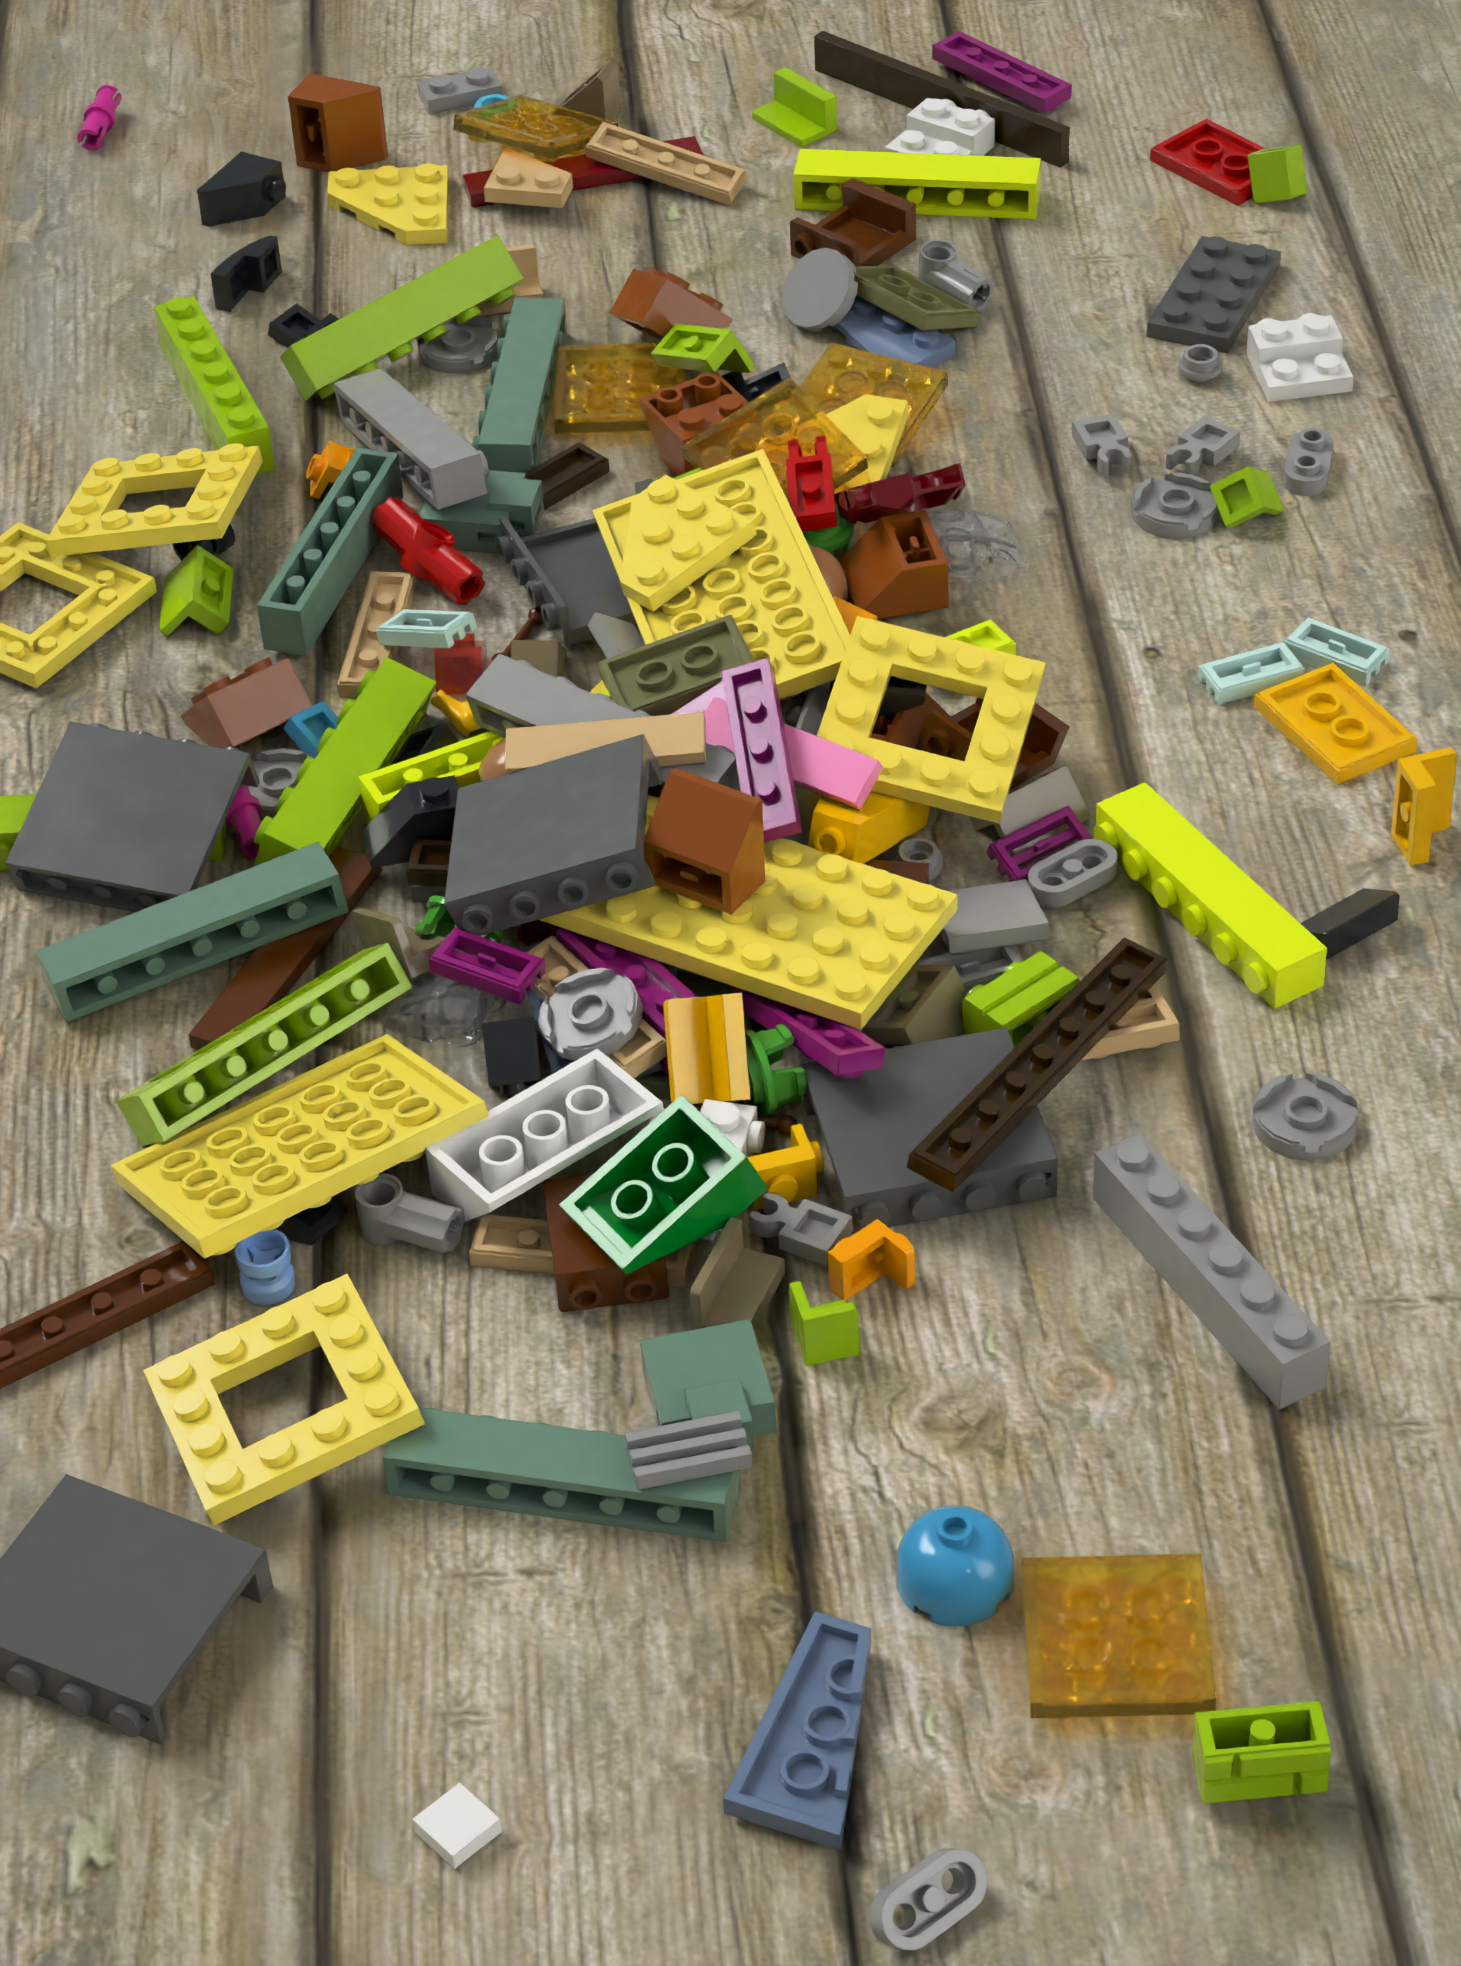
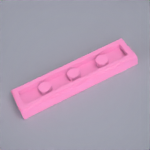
(813, 760)

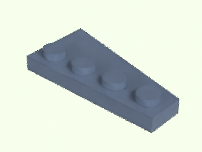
(885, 334)
(806, 1743)

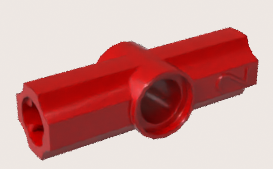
(427, 551)

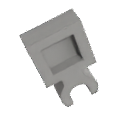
(1103, 440)
(1203, 443)
(802, 1231)

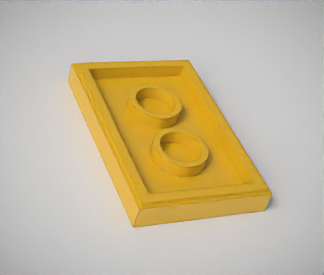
(1335, 723)

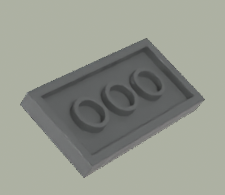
(1214, 293)

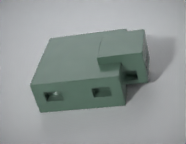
(477, 520)
(709, 1375)

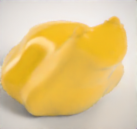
(456, 711)

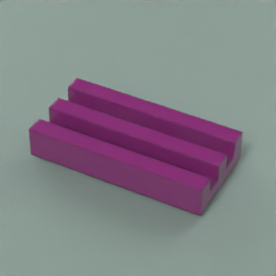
(1010, 865)
(482, 971)

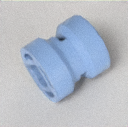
(265, 1267)

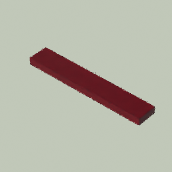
(585, 173)

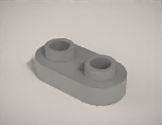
(1308, 462)
(1073, 872)
(925, 1902)

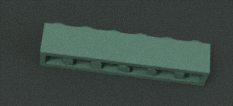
(522, 384)
(328, 553)
(192, 931)
(550, 1475)

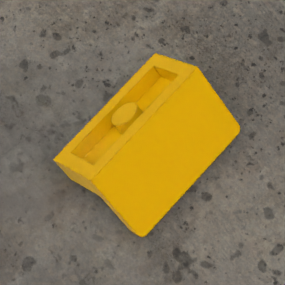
(1422, 801)
(707, 1048)

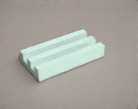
(426, 628)
(1324, 644)
(1249, 672)

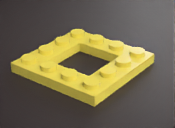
(96, 525)
(105, 597)
(1002, 679)
(239, 1478)

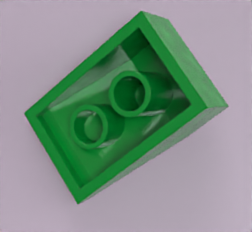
(664, 1189)

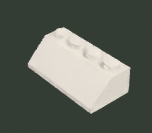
(537, 1134)

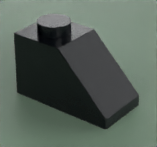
(241, 190)
(415, 812)
(512, 1054)

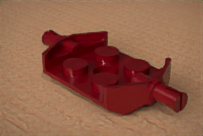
(900, 494)

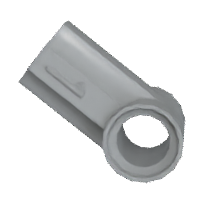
(944, 271)
(395, 1215)

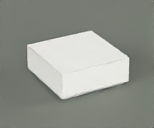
(457, 1825)

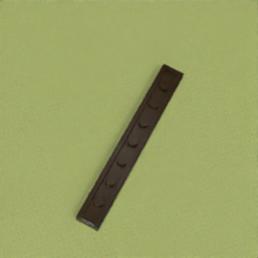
(911, 86)
(1036, 1065)

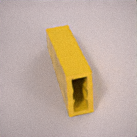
(864, 832)

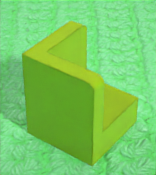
(1277, 173)
(1246, 496)
(823, 1330)

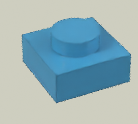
(309, 726)

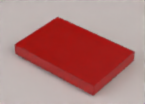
(1210, 159)

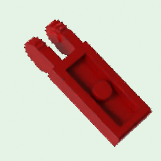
(811, 486)

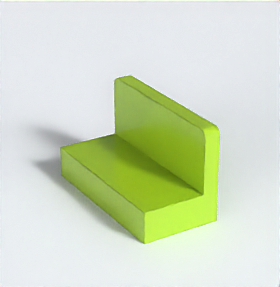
(799, 109)
(702, 350)
(197, 589)

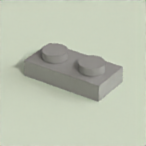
(458, 90)

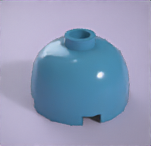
(955, 1565)

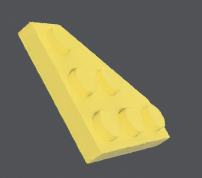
(400, 199)
(875, 429)
(675, 540)

